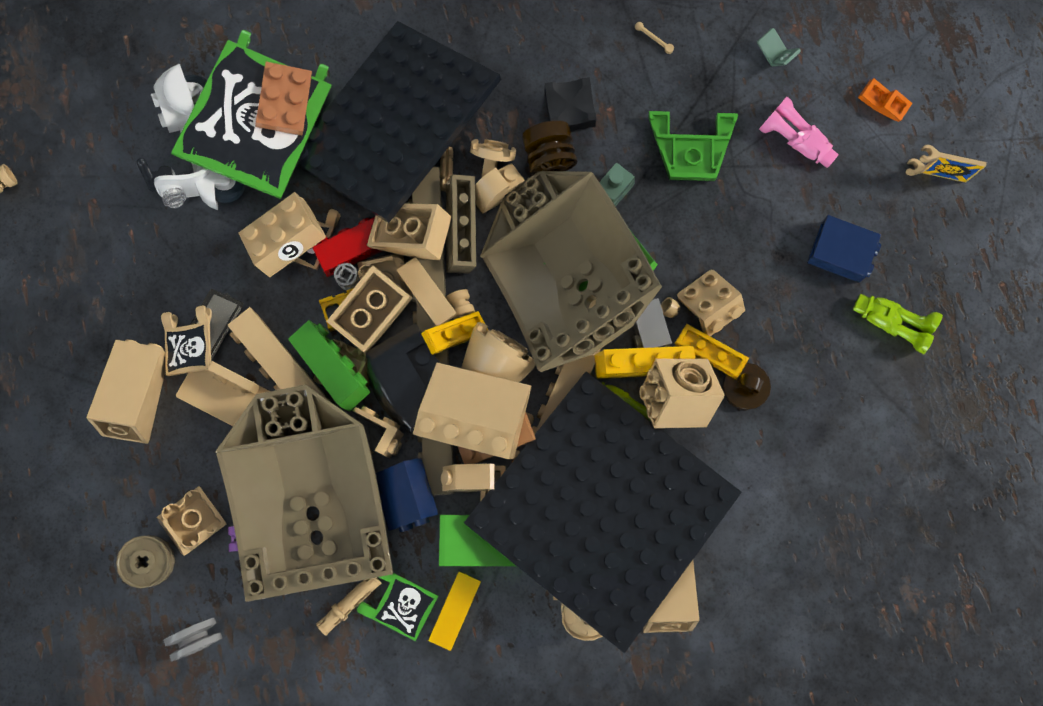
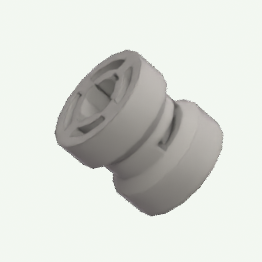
(349, 280)

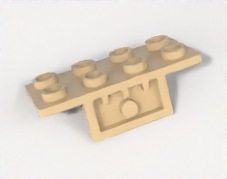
(219, 392)

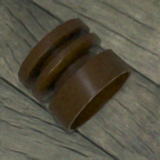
(549, 147)

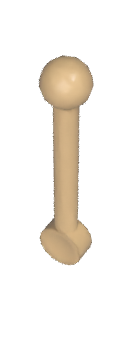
(668, 47)

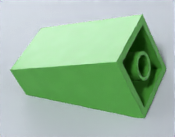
(464, 547)

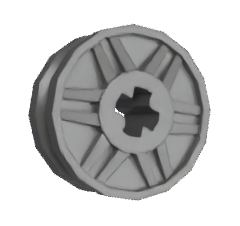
(192, 639)

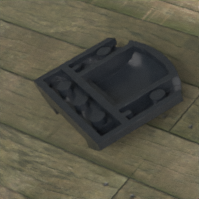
(400, 374)

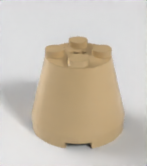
(497, 355)

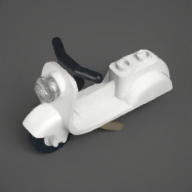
(177, 98)

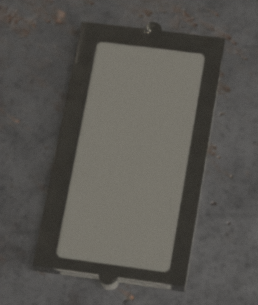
(224, 311)

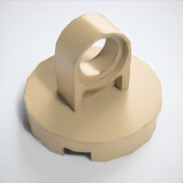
(492, 152)

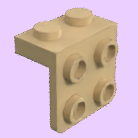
(712, 301)
(390, 441)

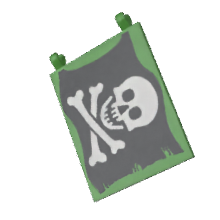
(223, 123)

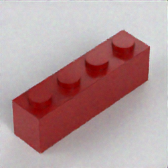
(345, 247)

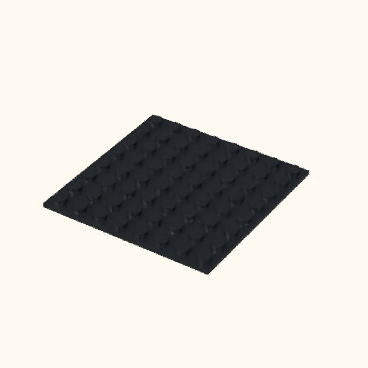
(603, 510)

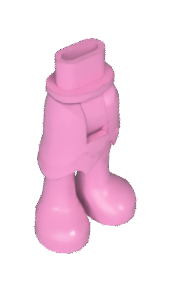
(808, 141)

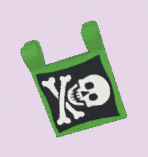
(402, 606)

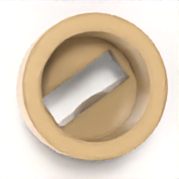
(670, 307)

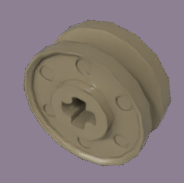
(131, 561)

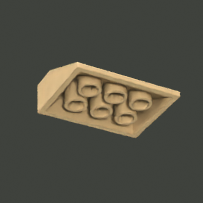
(473, 411)

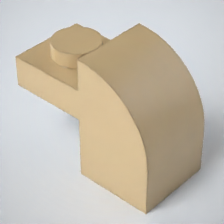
(495, 185)

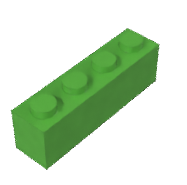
(329, 365)

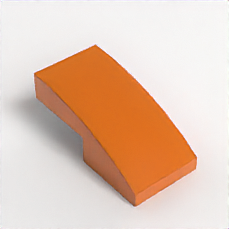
(888, 103)

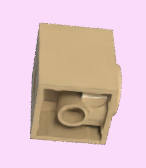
(681, 393)

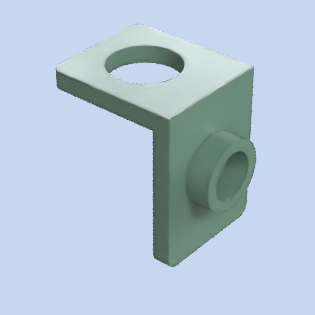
(775, 50)

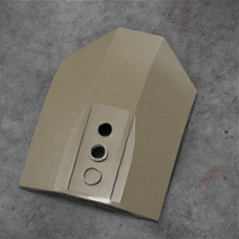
(581, 238)
(278, 462)

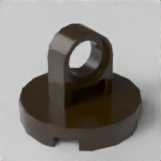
(749, 389)

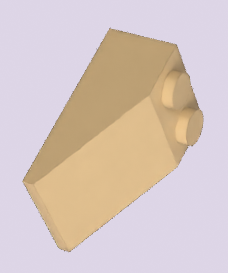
(413, 232)

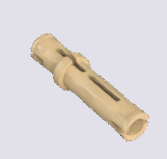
(345, 606)

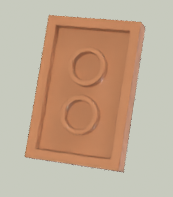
(283, 98)

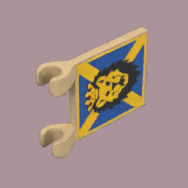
(945, 165)

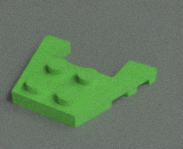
(692, 155)

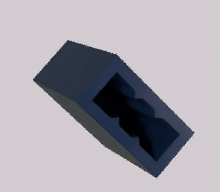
(845, 249)
(406, 495)

